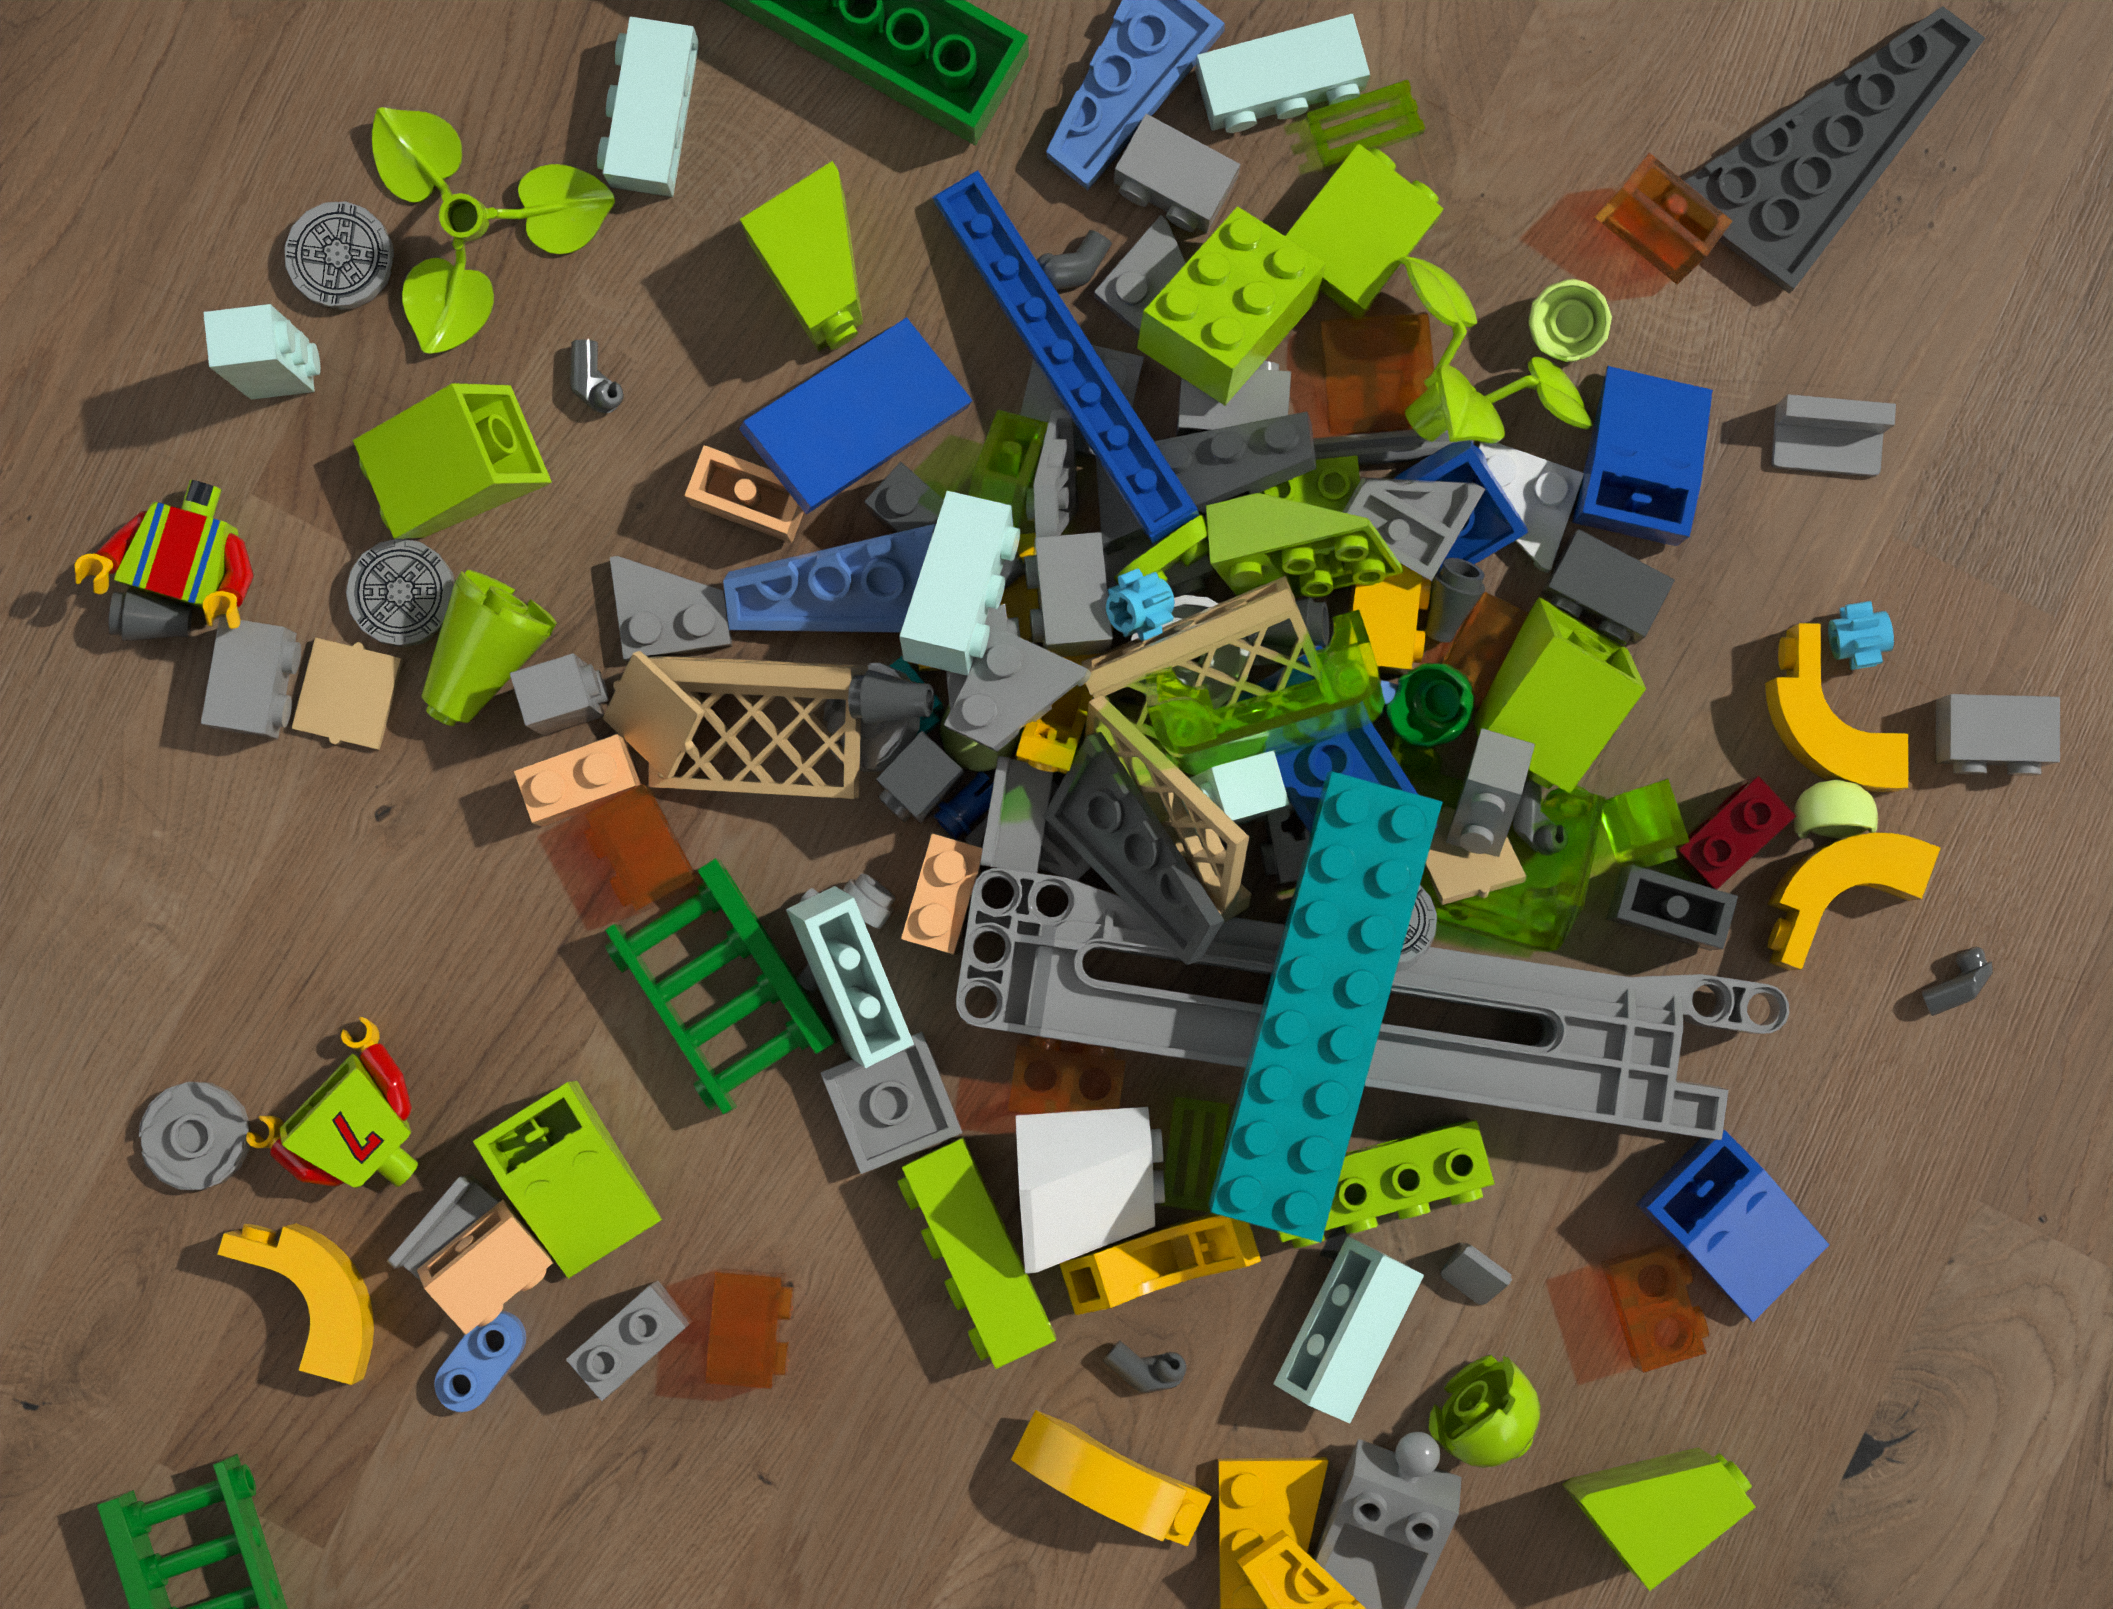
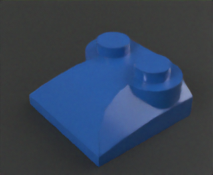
(1494, 519)

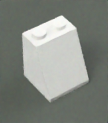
(1085, 1181)

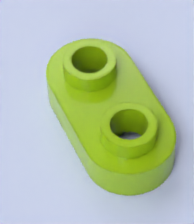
(1185, 544)

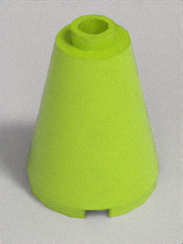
(479, 645)

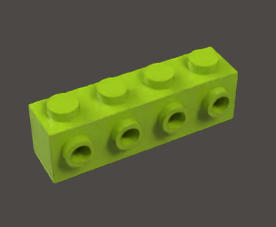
(1406, 1177)
(978, 1253)

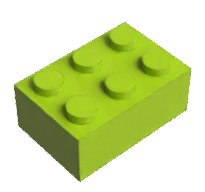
(1230, 305)

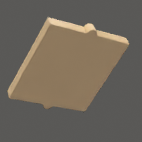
(347, 693)
(653, 714)
(1465, 874)

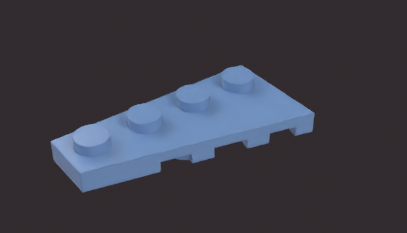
(1130, 76)
(833, 589)

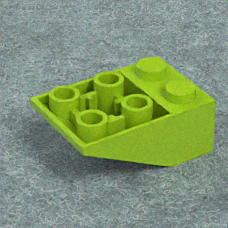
(1314, 547)
(568, 1178)

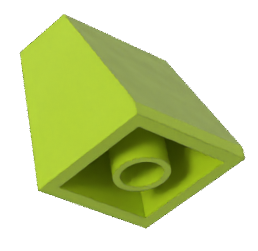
(809, 255)
(450, 459)
(1562, 692)
(1663, 1508)

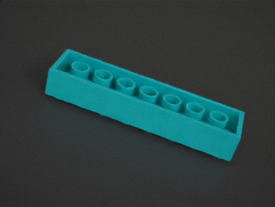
(1324, 1006)

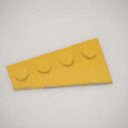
(1254, 1504)
(1291, 1578)

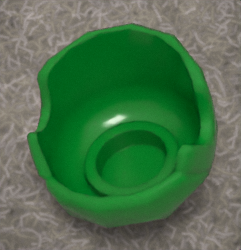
(1431, 705)

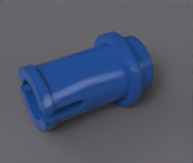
(965, 807)

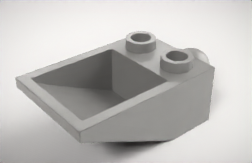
(1389, 1522)

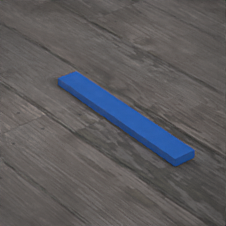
(1066, 357)

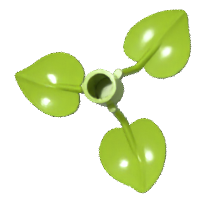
(443, 299)
(1450, 398)

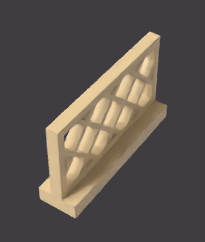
(1202, 635)
(771, 680)
(1213, 866)

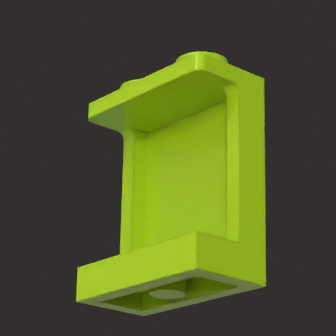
(1364, 226)

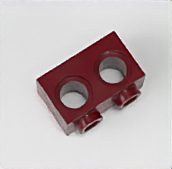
(1732, 833)

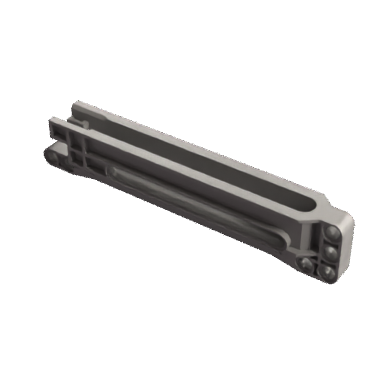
(1601, 1054)

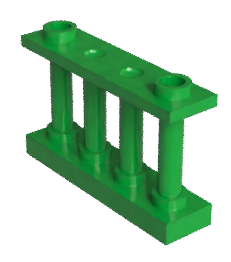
(774, 984)
(148, 1573)

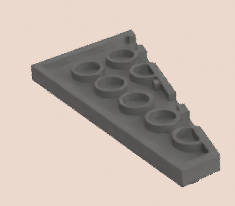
(1820, 158)

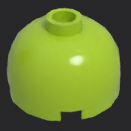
(1488, 1414)

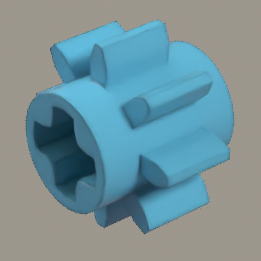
(1140, 604)
(1860, 635)

